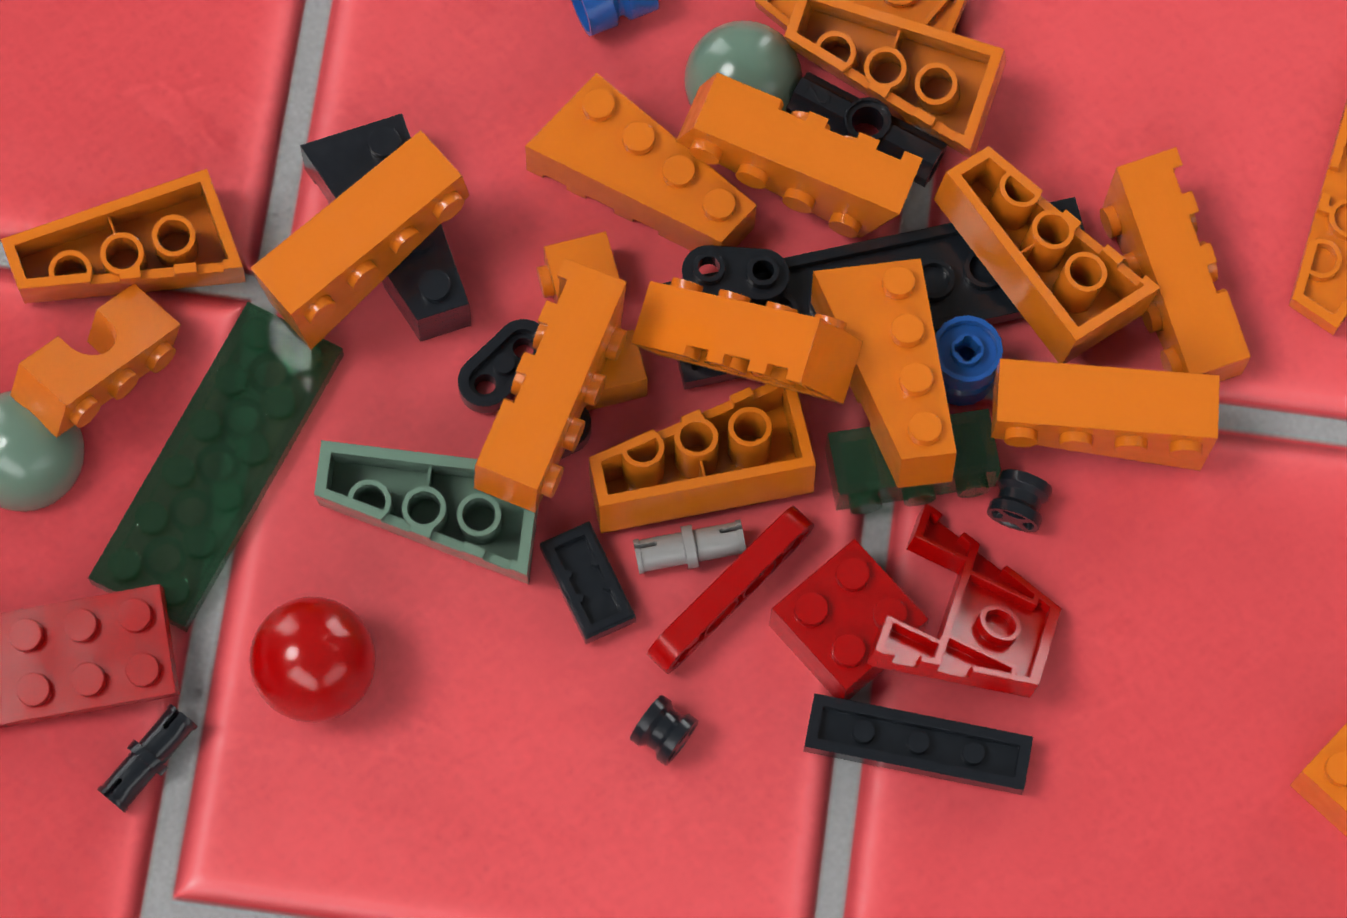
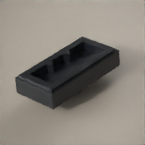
(587, 582)

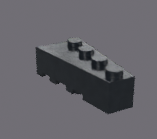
(427, 280)

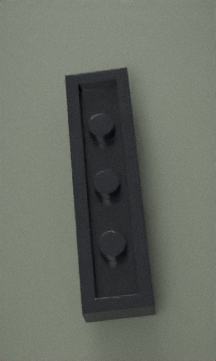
(918, 744)

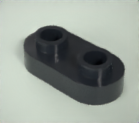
(736, 272)
(495, 364)

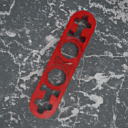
(730, 589)

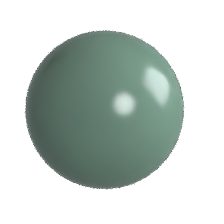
(748, 54)
(33, 462)

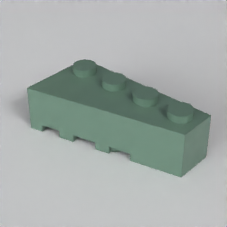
(428, 502)

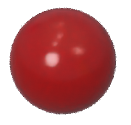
(312, 659)

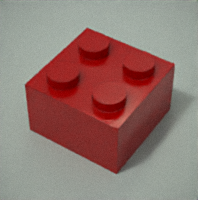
(836, 618)

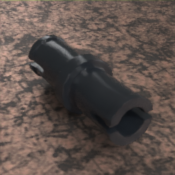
(147, 757)

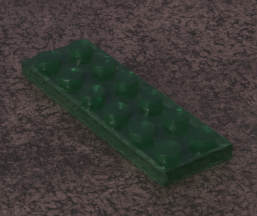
(217, 463)

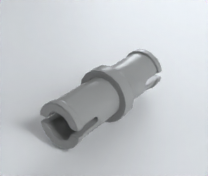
(689, 546)

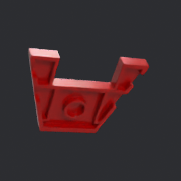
(992, 628)

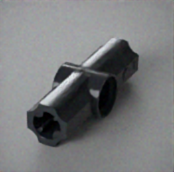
(848, 111)

